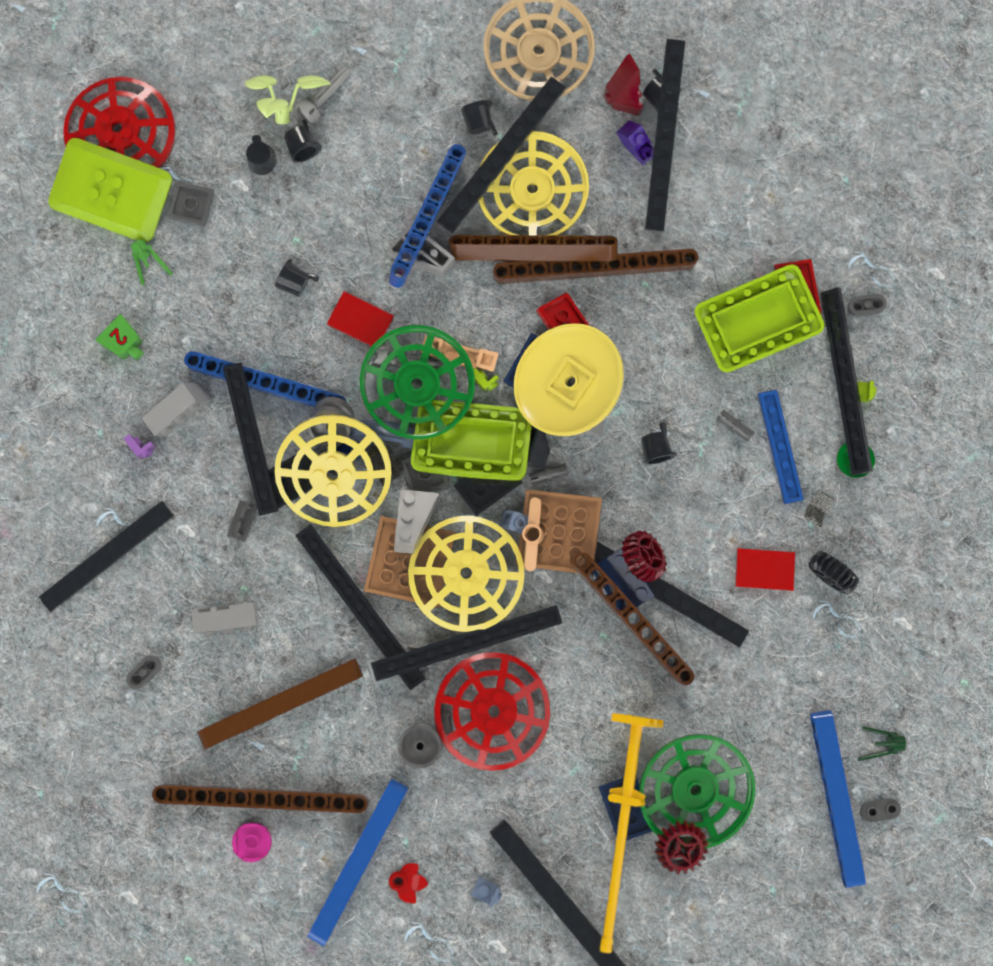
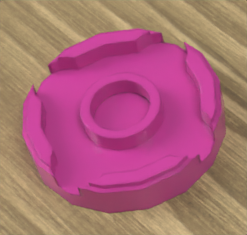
(252, 842)

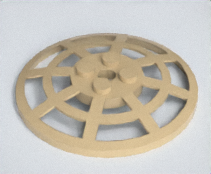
(538, 38)

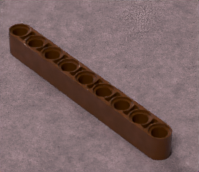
(534, 247)
(640, 623)
(280, 704)

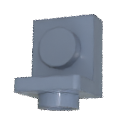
(513, 521)
(486, 891)

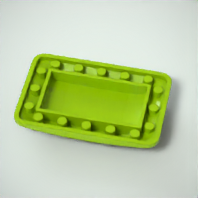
(110, 190)
(759, 318)
(483, 445)

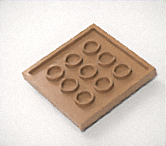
(568, 527)
(389, 569)

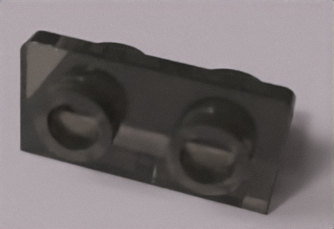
(378, 463)

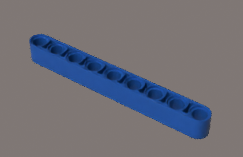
(426, 222)
(258, 378)
(837, 799)
(357, 862)

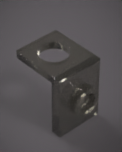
(818, 508)

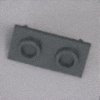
(242, 520)

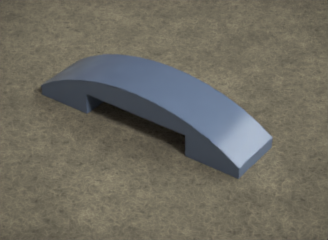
(357, 435)

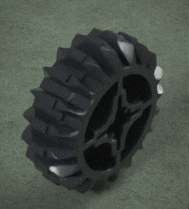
(833, 572)

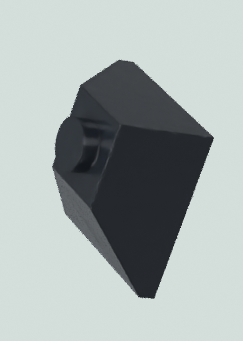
(538, 449)

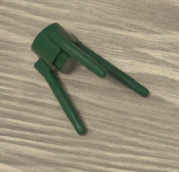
(894, 743)

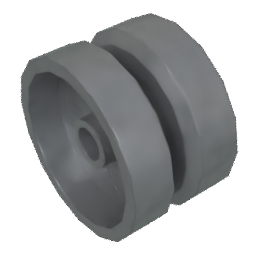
(331, 406)
(416, 757)

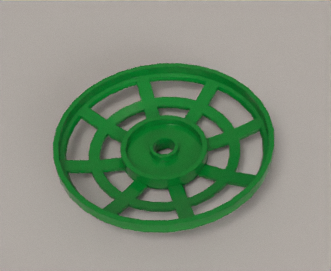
(417, 370)
(708, 791)

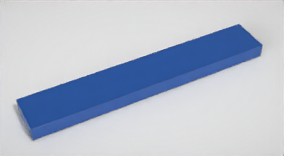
(780, 447)

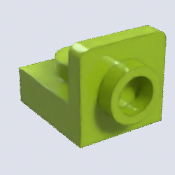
(481, 381)
(867, 391)

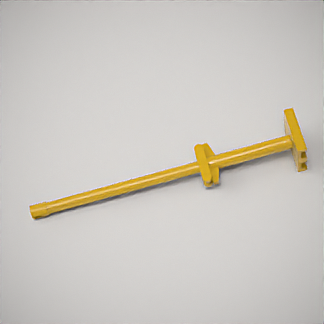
(627, 797)

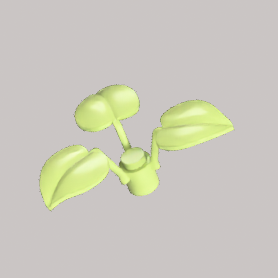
(279, 106)

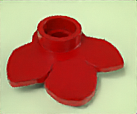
(410, 883)

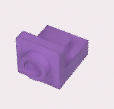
(136, 445)

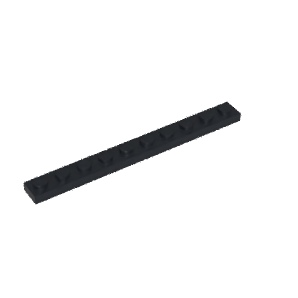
(665, 134)
(501, 155)
(846, 382)
(355, 600)
(689, 606)
(466, 643)

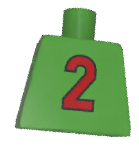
(121, 339)

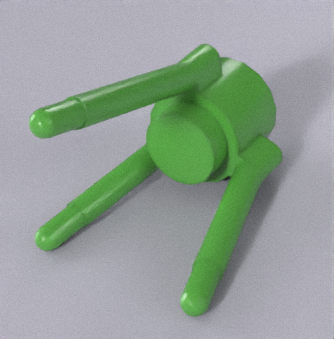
(141, 252)

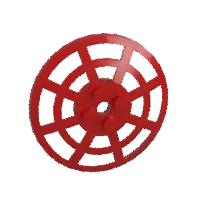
(126, 117)
(479, 711)

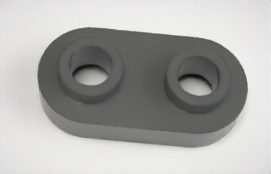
(866, 305)
(142, 669)
(881, 810)

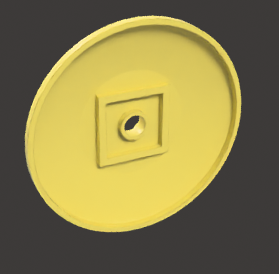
(548, 365)

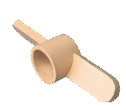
(532, 546)

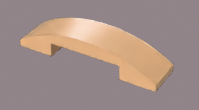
(480, 359)

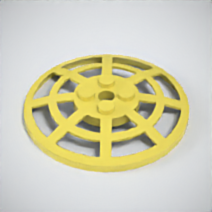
(543, 181)
(336, 461)
(466, 587)

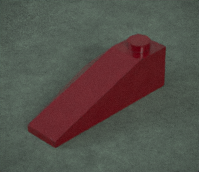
(623, 88)

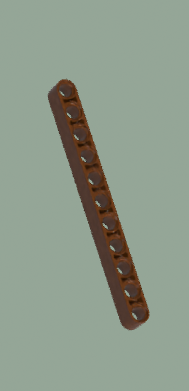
(604, 270)
(251, 800)

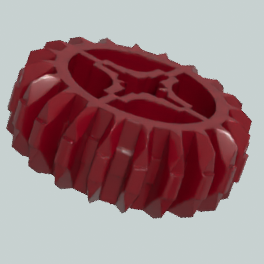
(644, 556)
(667, 852)

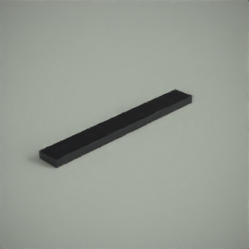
(250, 439)
(106, 556)

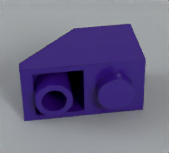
(636, 141)

